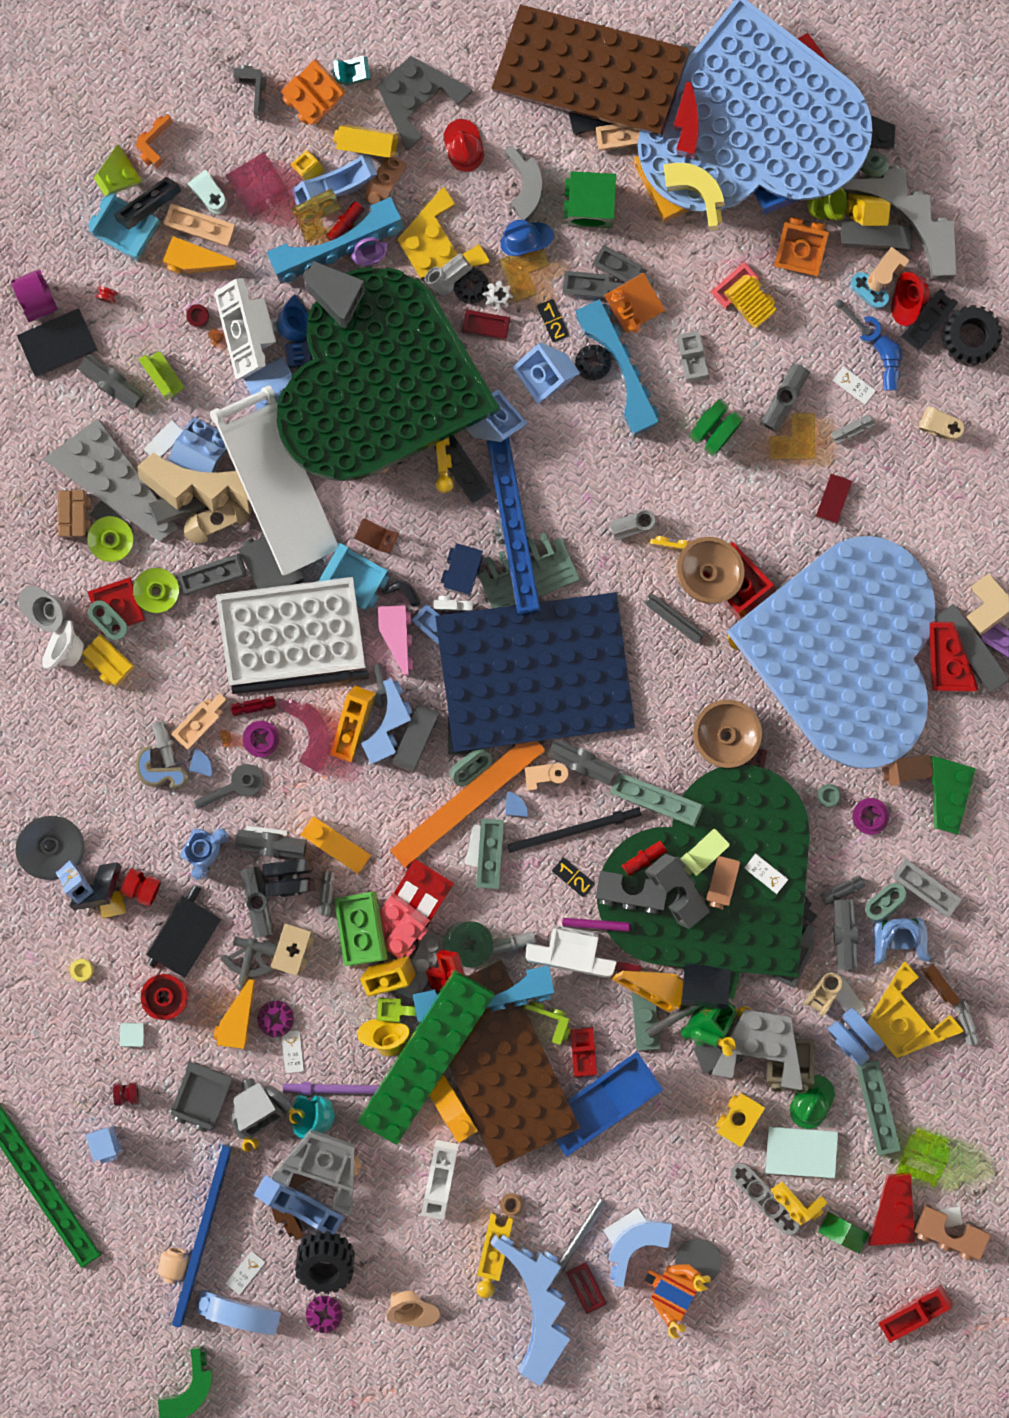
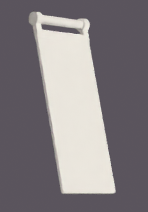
(275, 484)

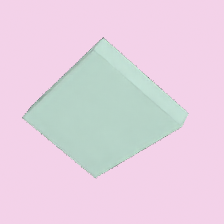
(801, 1152)

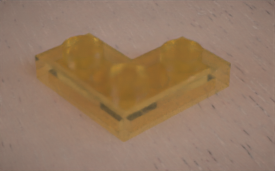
(312, 211)
(517, 272)
(799, 445)

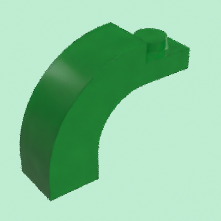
(189, 1401)

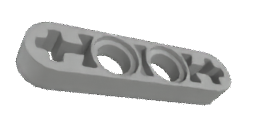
(762, 1200)

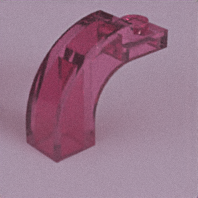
(319, 737)

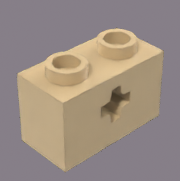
(282, 958)

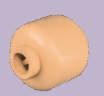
(173, 1265)

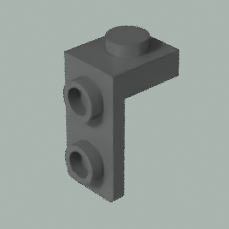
(247, 74)

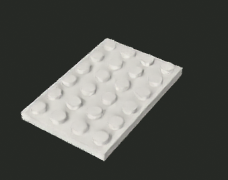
(290, 631)

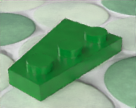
(951, 791)

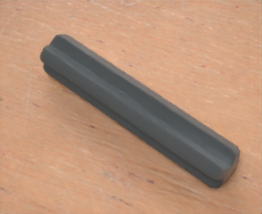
(674, 618)

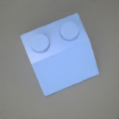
(273, 374)

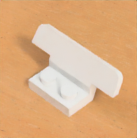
(572, 951)

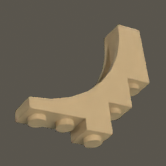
(181, 484)

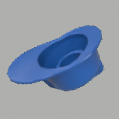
(525, 237)

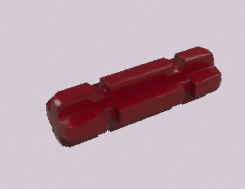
(253, 706)

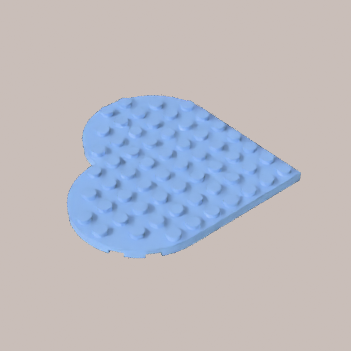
(765, 116)
(843, 650)

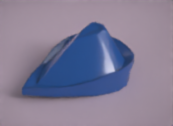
(293, 320)

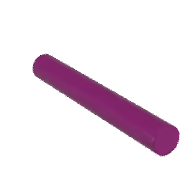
(596, 924)

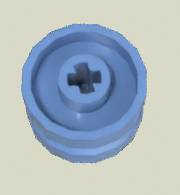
(855, 1037)

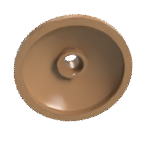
(719, 561)
(734, 719)

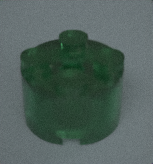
(479, 949)

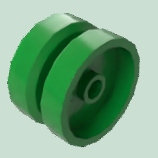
(714, 425)

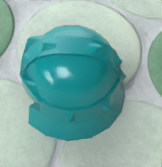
(318, 1115)

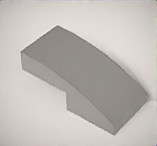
(692, 357)

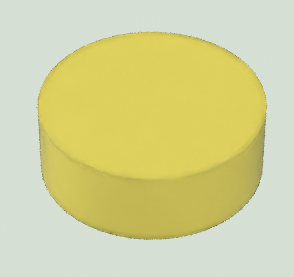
(81, 970)

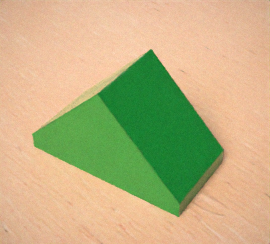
(843, 1232)

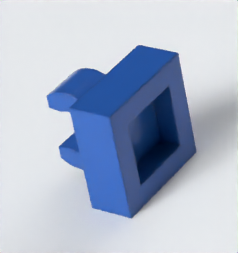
(297, 354)

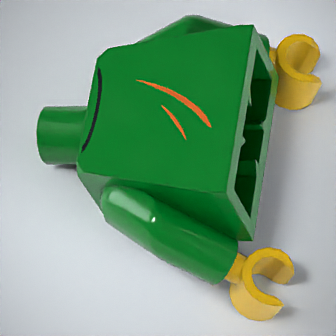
(712, 1024)

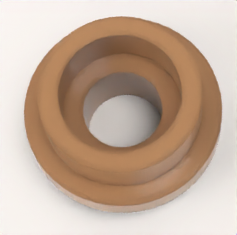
(511, 1212)

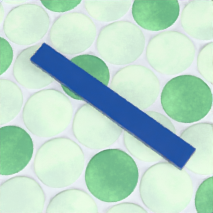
(513, 526)
(202, 1235)

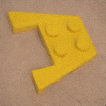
(427, 243)
(900, 1024)

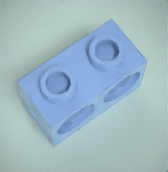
(104, 1144)

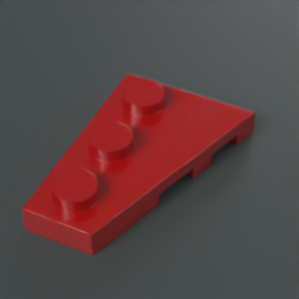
(948, 659)
(895, 1213)

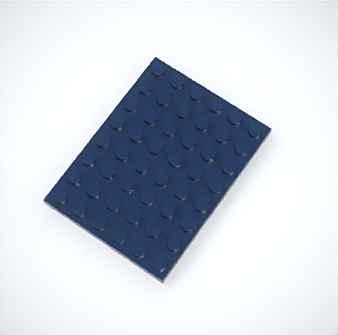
(535, 672)

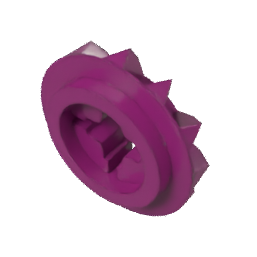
(250, 738)
(877, 808)
(278, 1029)
(334, 1310)

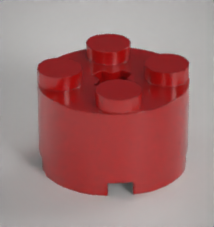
(152, 1001)

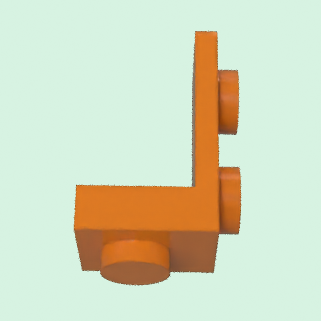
(145, 139)

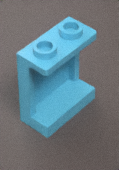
(108, 230)
(366, 575)

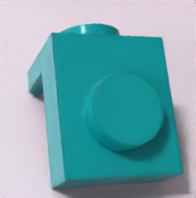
(351, 70)

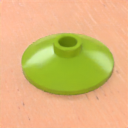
(122, 539)
(152, 579)

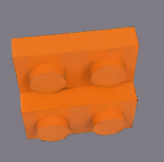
(313, 93)
(801, 246)

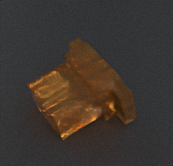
(215, 336)
(226, 738)

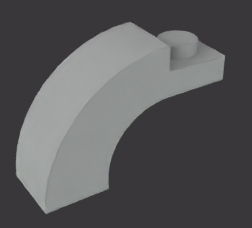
(530, 195)

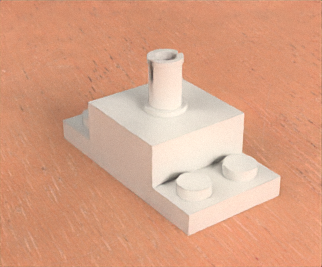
(245, 327)

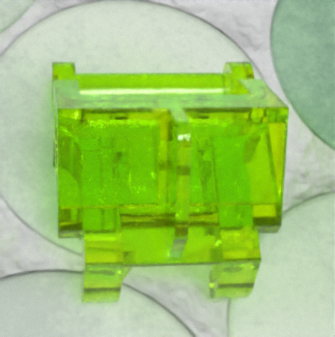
(927, 1149)

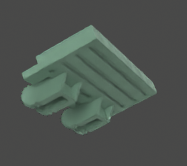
(550, 573)

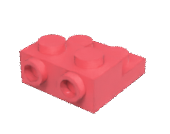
(401, 926)

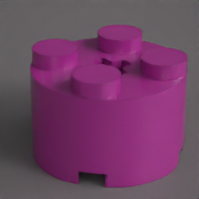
(34, 295)

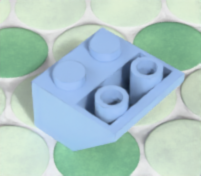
(198, 447)

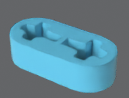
(865, 294)

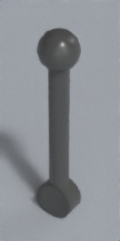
(865, 330)

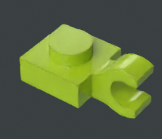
(391, 1010)

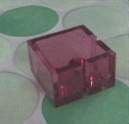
(257, 182)

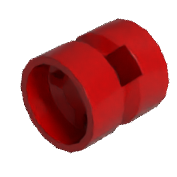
(140, 887)

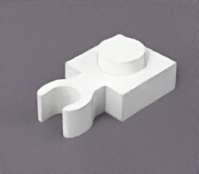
(446, 603)

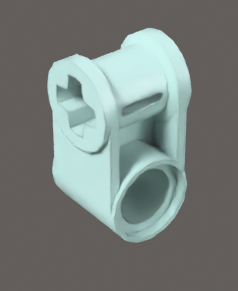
(207, 191)

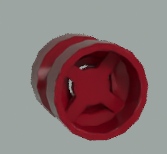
(126, 1094)

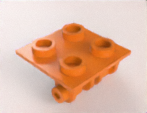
(634, 303)

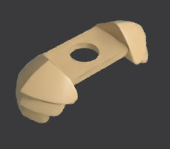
(199, 526)

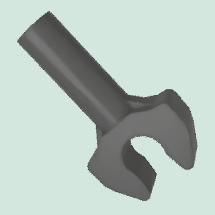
(380, 677)

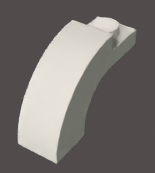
(439, 1179)

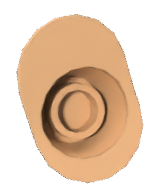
(410, 1310)

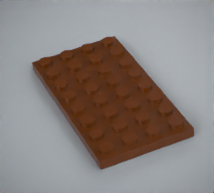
(591, 70)
(510, 1079)

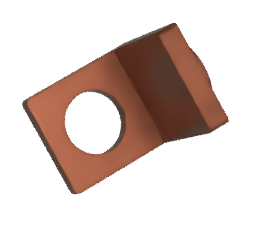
(375, 536)

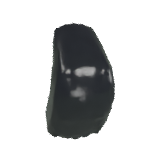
(407, 589)

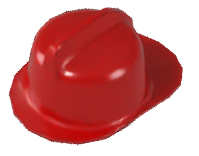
(463, 145)
(909, 297)

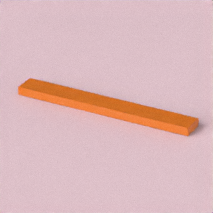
(466, 801)

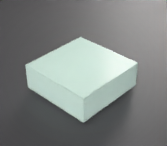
(132, 1034)

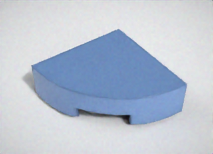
(201, 763)
(515, 805)

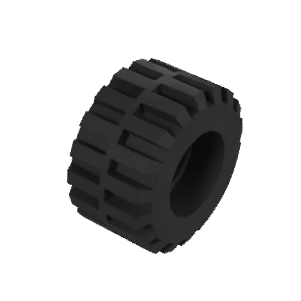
(978, 317)
(322, 1276)

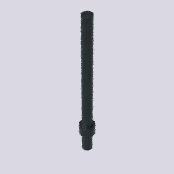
(344, 677)
(617, 818)

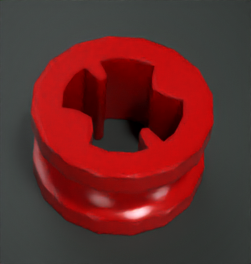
(106, 295)

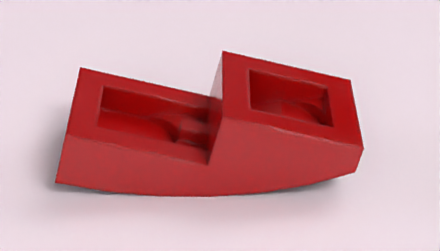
(583, 1052)

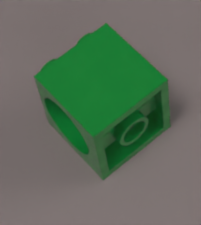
(590, 199)

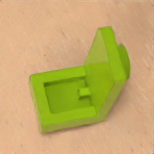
(561, 1032)

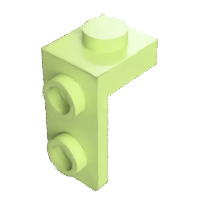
(704, 853)

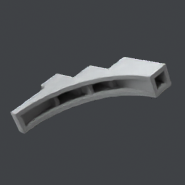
(915, 210)

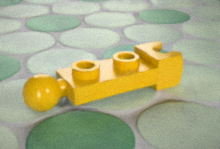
(444, 483)
(491, 1259)

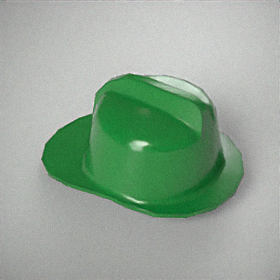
(811, 1108)

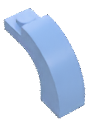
(636, 1236)
(238, 1314)

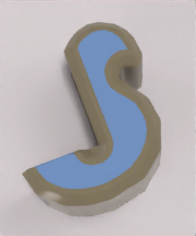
(159, 776)

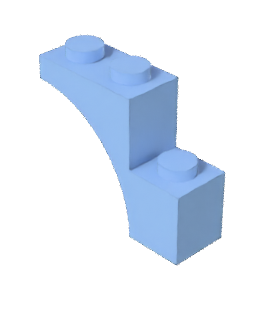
(342, 181)
(381, 744)

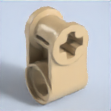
(936, 423)
(823, 994)

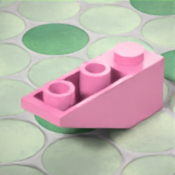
(393, 627)

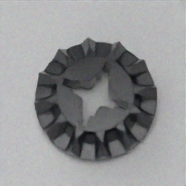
(466, 295)
(599, 371)

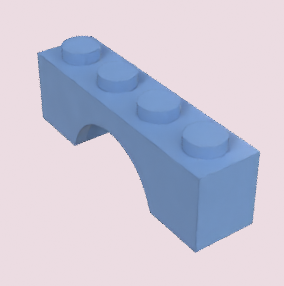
(298, 1204)

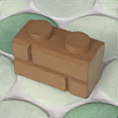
(73, 514)

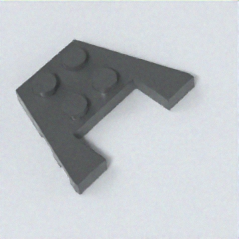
(410, 88)

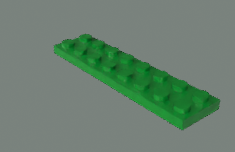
(425, 1057)

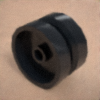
(289, 878)

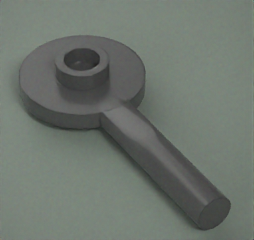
(245, 780)

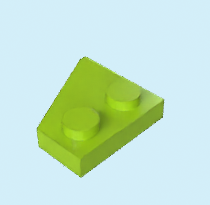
(116, 173)

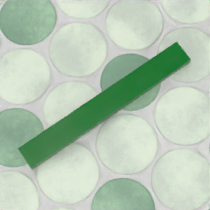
(46, 1192)

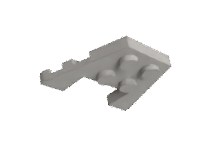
(766, 1038)
(323, 1160)

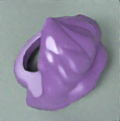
(369, 254)

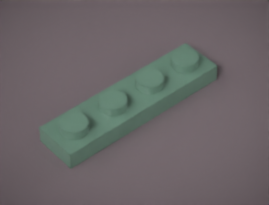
(656, 799)
(878, 1108)

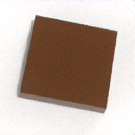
(940, 984)

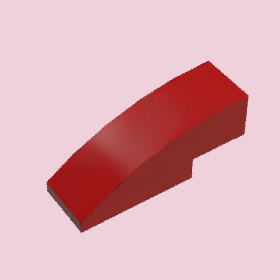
(687, 123)
(916, 1313)

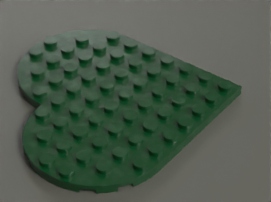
(380, 384)
(759, 928)

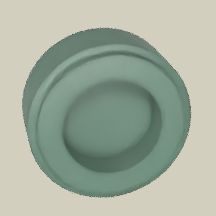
(828, 795)

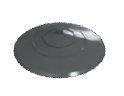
(49, 845)

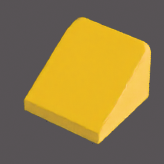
(307, 166)
(115, 907)

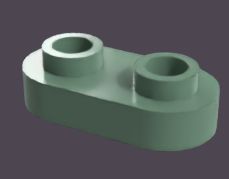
(875, 164)
(108, 620)
(471, 767)
(885, 902)

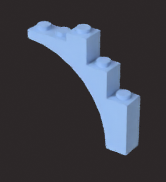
(546, 1340)

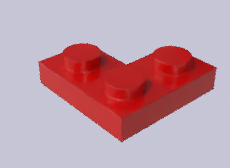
(448, 963)

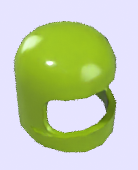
(829, 206)

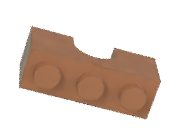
(970, 1242)

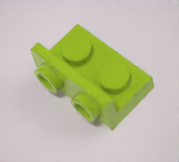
(162, 374)

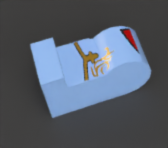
(72, 879)

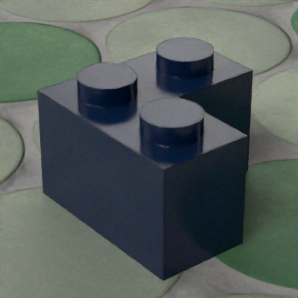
(463, 569)

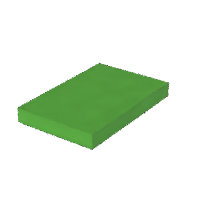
(360, 928)

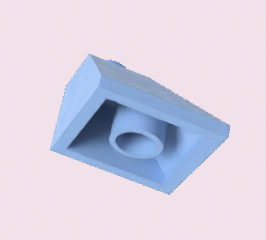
(545, 371)
(499, 425)

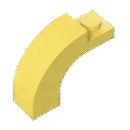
(691, 177)

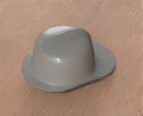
(42, 608)

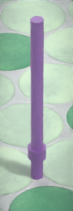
(307, 1088)

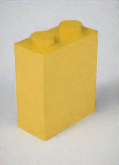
(366, 140)

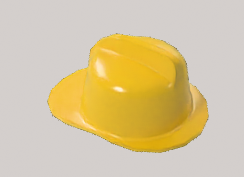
(385, 1036)

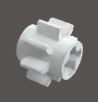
(501, 290)

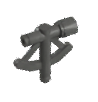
(251, 948)

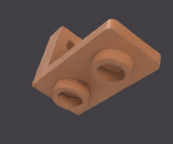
(383, 183)
(907, 769)
(722, 882)

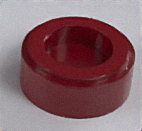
(197, 316)

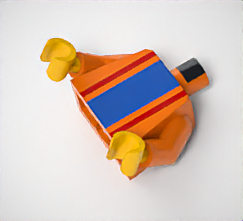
(675, 1292)

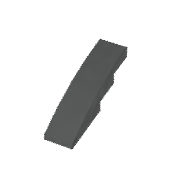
(978, 655)

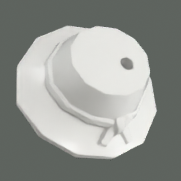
(63, 647)

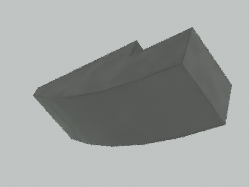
(875, 237)

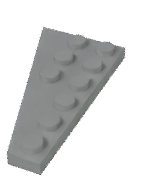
(104, 471)

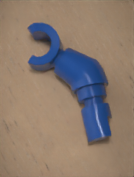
(888, 350)

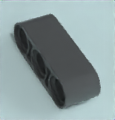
(415, 738)

